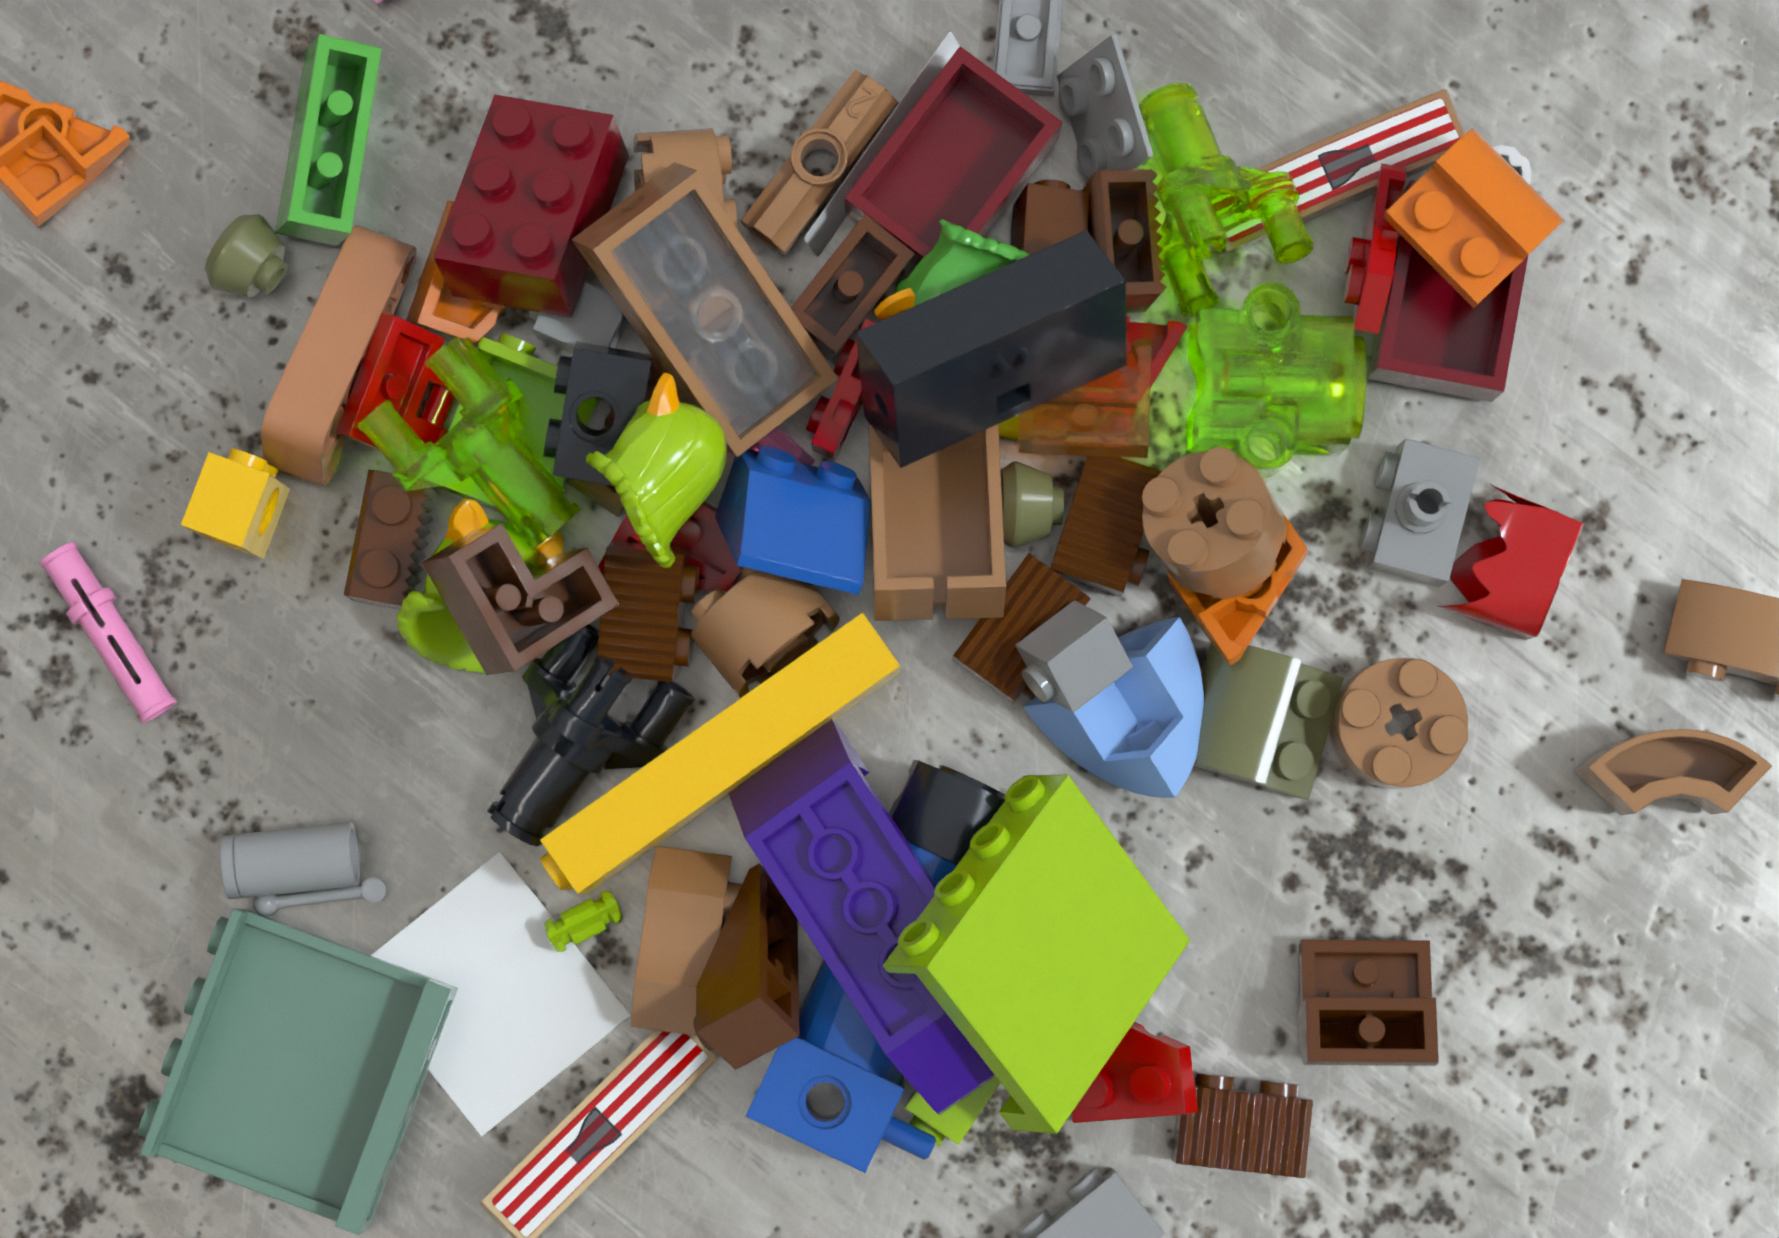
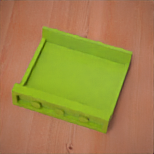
(1042, 948)

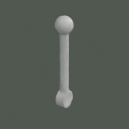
(371, 890)

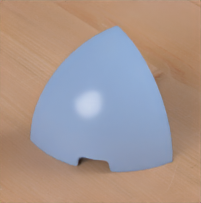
(1142, 725)

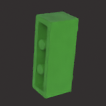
(328, 140)

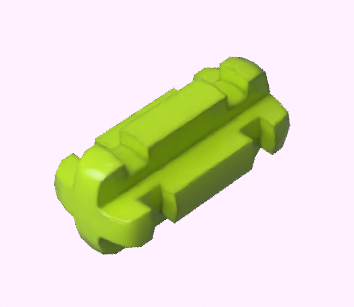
(583, 921)

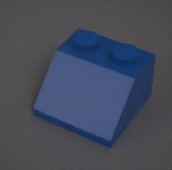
(796, 519)

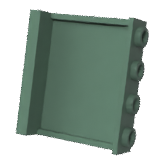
(297, 1068)

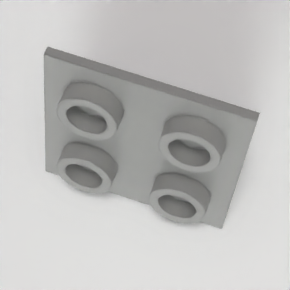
(1104, 111)

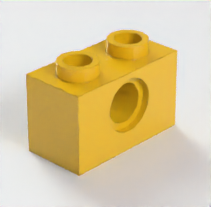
(237, 502)

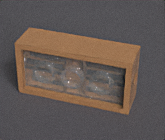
(705, 306)

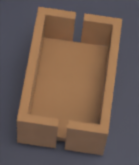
(938, 531)

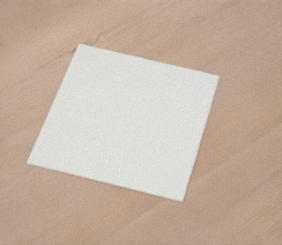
(518, 1001)

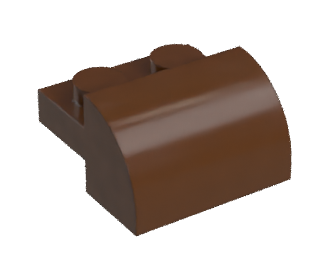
(1367, 1003)

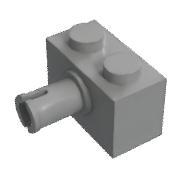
(1420, 512)

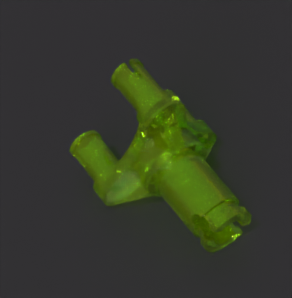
(1210, 196)
(479, 446)

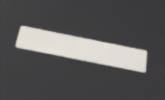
(834, 212)

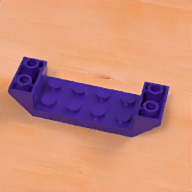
(854, 894)

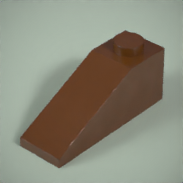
(752, 977)

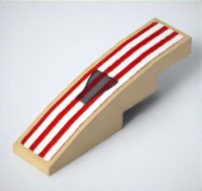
(597, 1132)

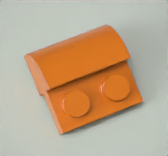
(1473, 217)

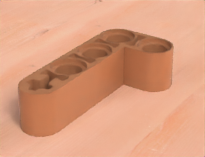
(322, 370)

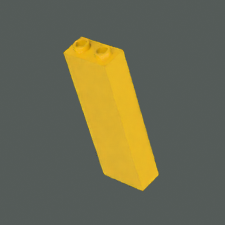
(718, 757)

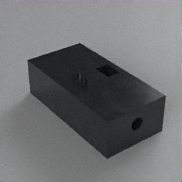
(993, 348)

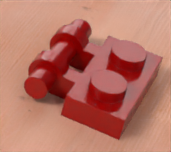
(397, 373)

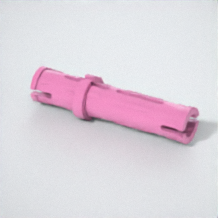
(67, 569)

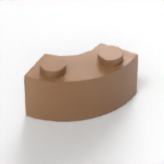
(1725, 632)
(1674, 764)
(682, 920)

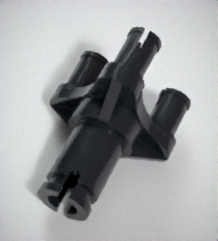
(579, 734)

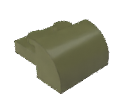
(1266, 719)

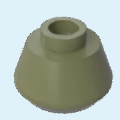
(247, 258)
(1029, 504)

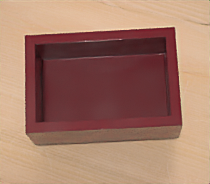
(954, 157)
(525, 195)
(1437, 338)

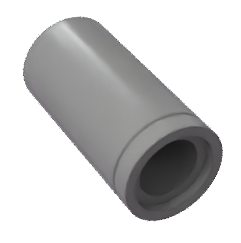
(290, 860)

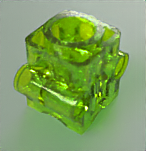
(1284, 385)

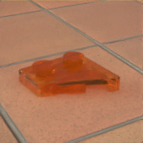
(1097, 418)

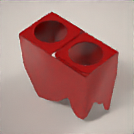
(1517, 573)

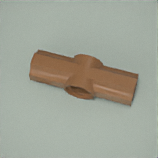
(842, 129)

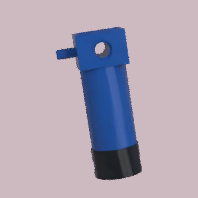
(938, 818)

